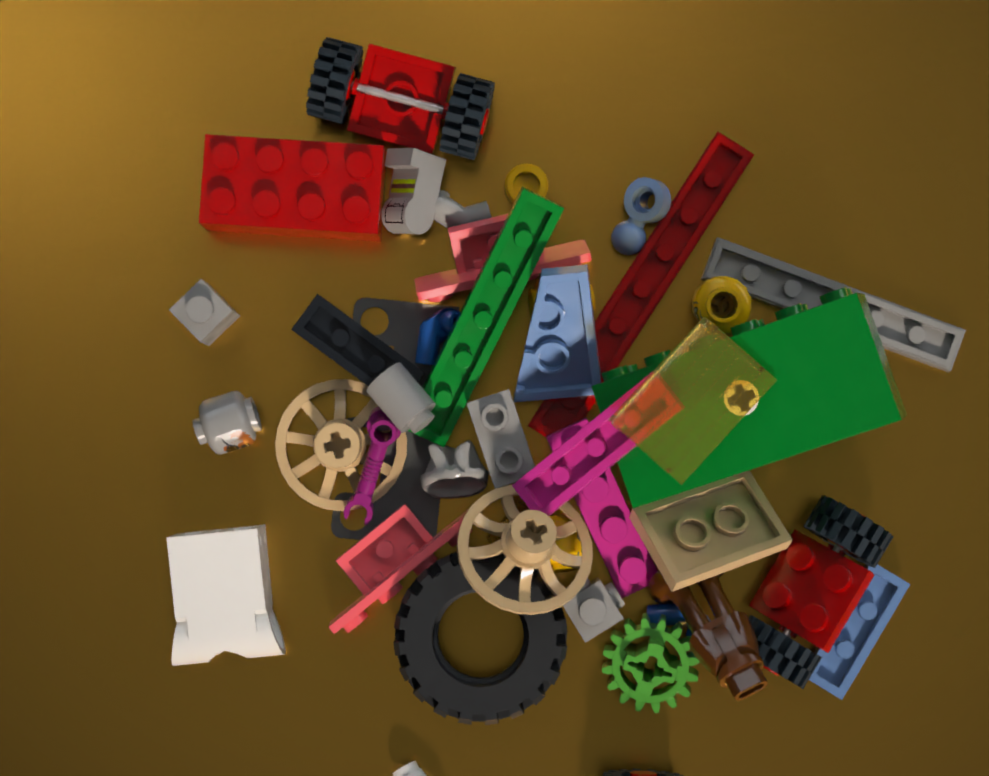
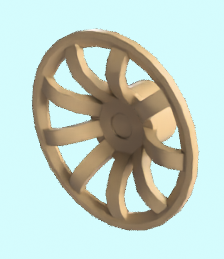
(337, 445)
(528, 544)

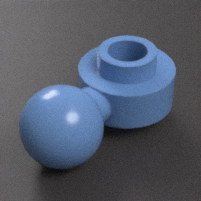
(629, 235)

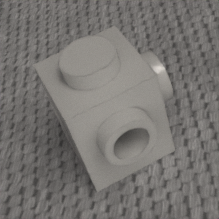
(594, 608)

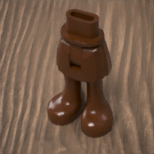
(723, 645)

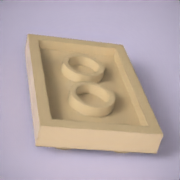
(710, 530)

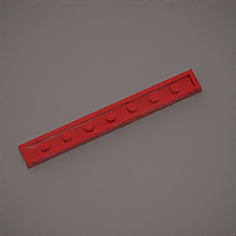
(654, 270)

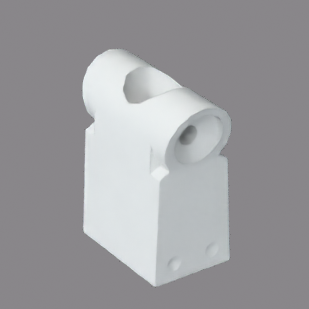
(222, 595)

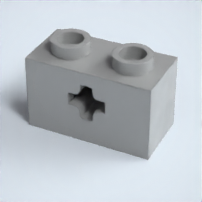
(501, 438)

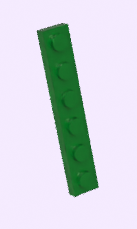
(487, 310)

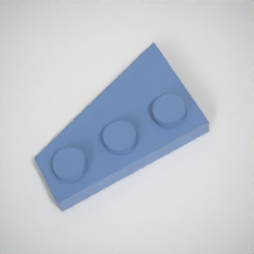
(561, 339)

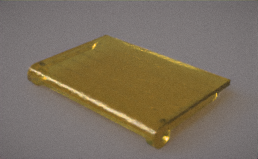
(692, 400)

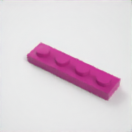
(576, 462)
(610, 525)

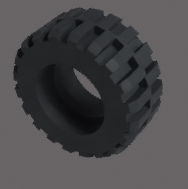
(464, 695)

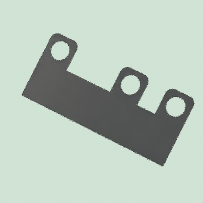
(403, 335)

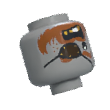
(227, 422)

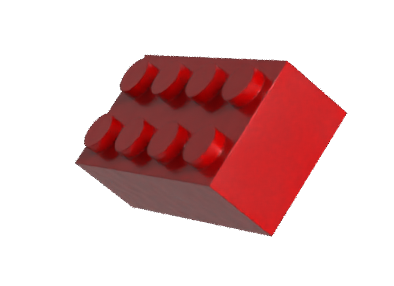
(292, 187)

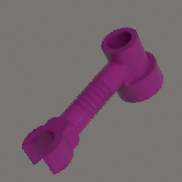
(373, 462)

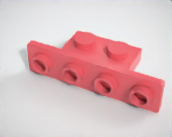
(470, 249)
(386, 557)

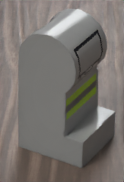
(412, 190)

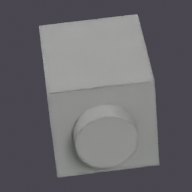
(204, 312)

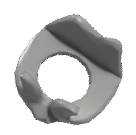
(454, 472)

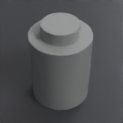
(402, 399)

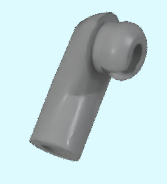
(451, 213)

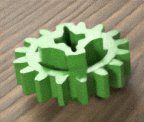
(635, 656)

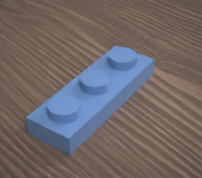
(865, 625)

